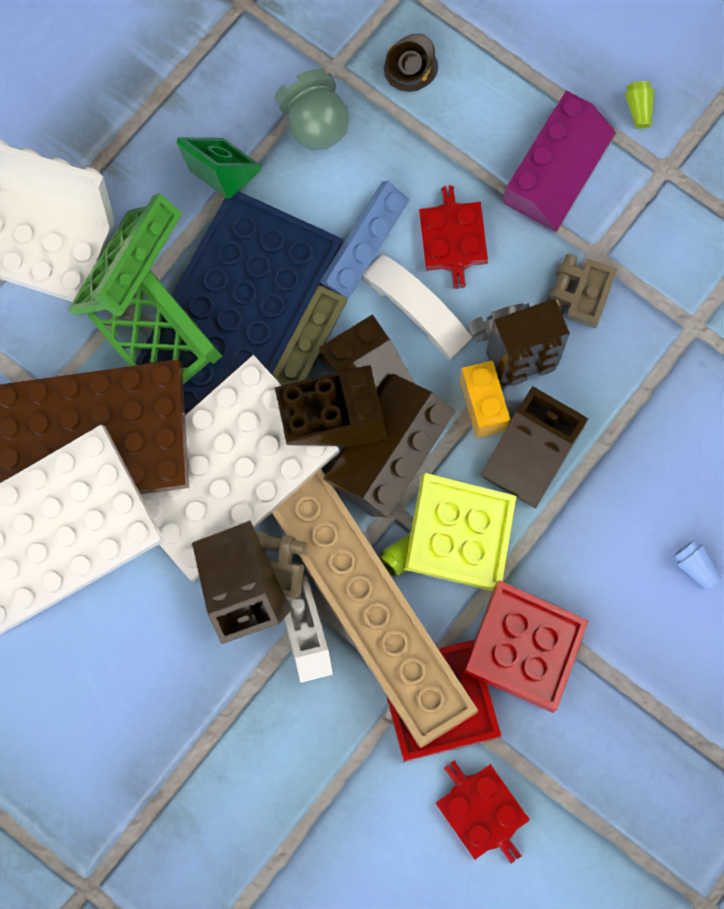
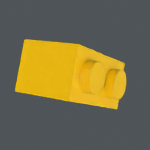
(484, 399)

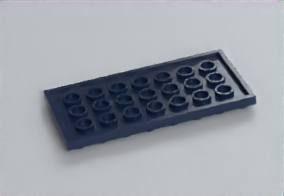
(247, 289)

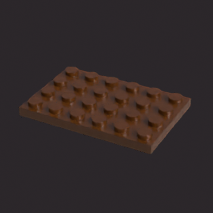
(135, 403)

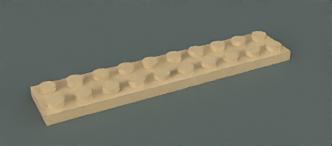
(374, 612)

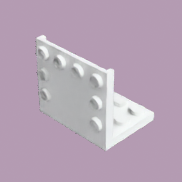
(50, 222)

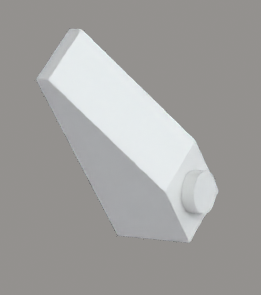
(307, 637)

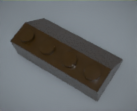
(381, 471)

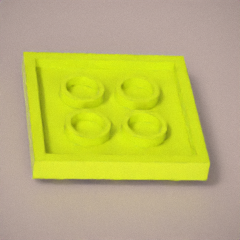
(460, 532)

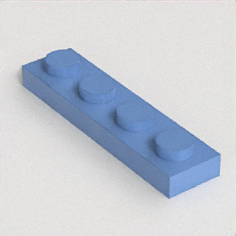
(365, 239)

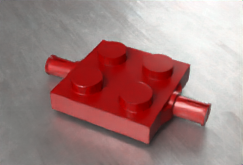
(453, 236)
(482, 811)

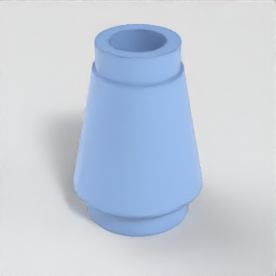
(697, 564)

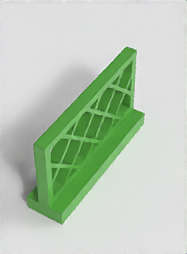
(127, 258)
(177, 319)

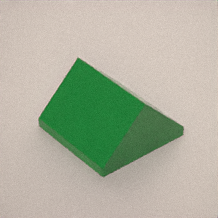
(218, 163)

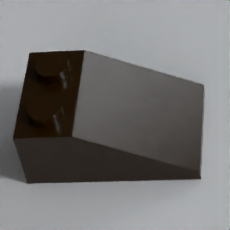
(363, 346)

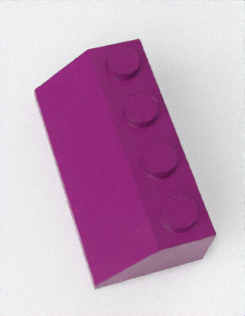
(559, 162)

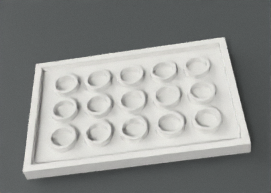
(235, 465)
(68, 525)

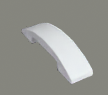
(419, 304)

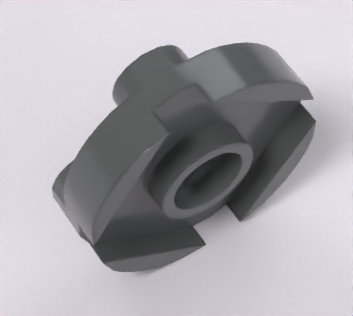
(482, 330)

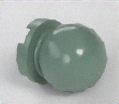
(313, 109)

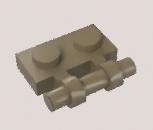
(591, 292)
(288, 573)

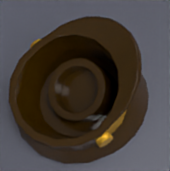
(411, 63)

